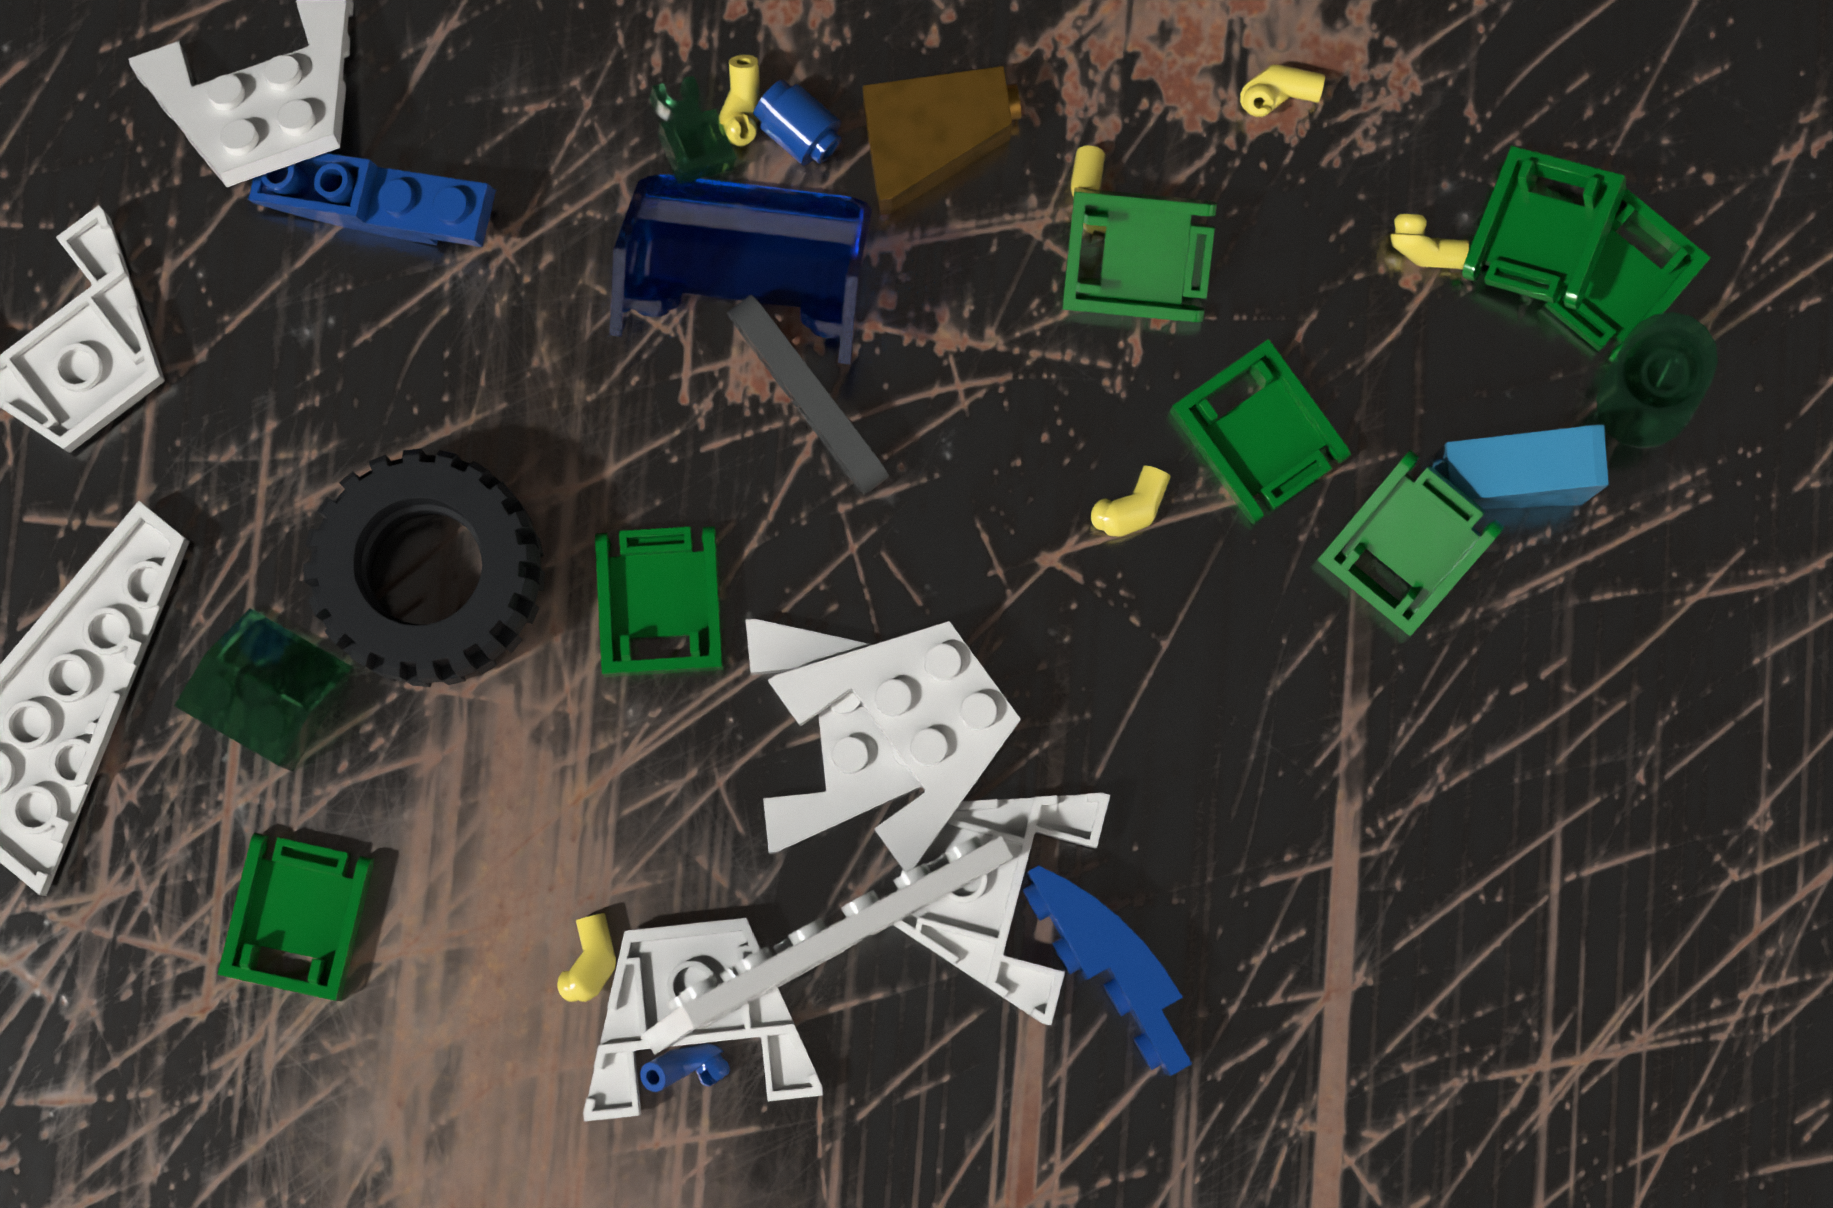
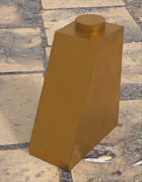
(934, 129)

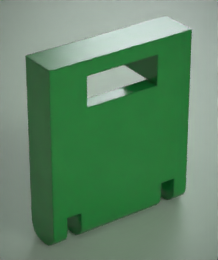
(1541, 241)
(1147, 255)
(1627, 283)
(1266, 441)
(1419, 533)
(658, 593)
(298, 907)

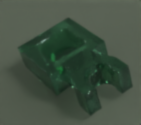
(689, 137)

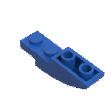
(379, 199)
(1100, 940)

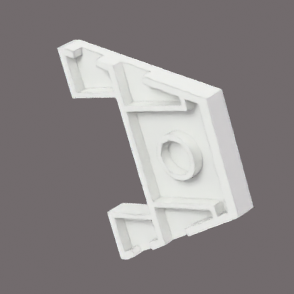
(265, 112)
(90, 354)
(930, 706)
(857, 757)
(975, 921)
(655, 969)

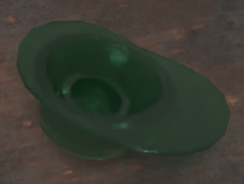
(1657, 380)

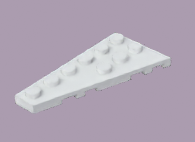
(69, 687)
(816, 944)

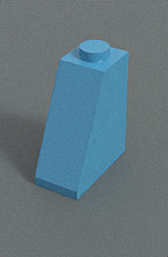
(1528, 468)

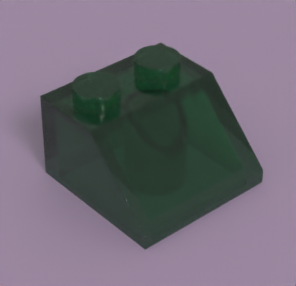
(265, 688)

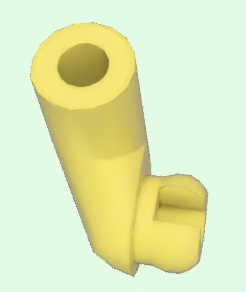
(741, 101)

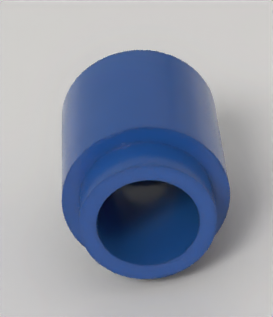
(798, 123)

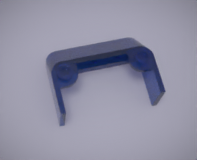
(742, 243)

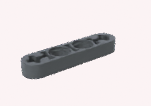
(807, 394)

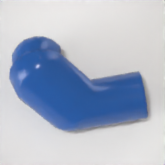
(681, 1062)

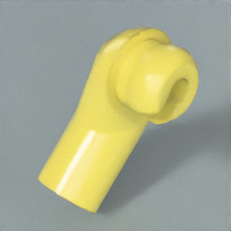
(1276, 85)
(1088, 175)
(1424, 250)
(1135, 510)
(594, 964)

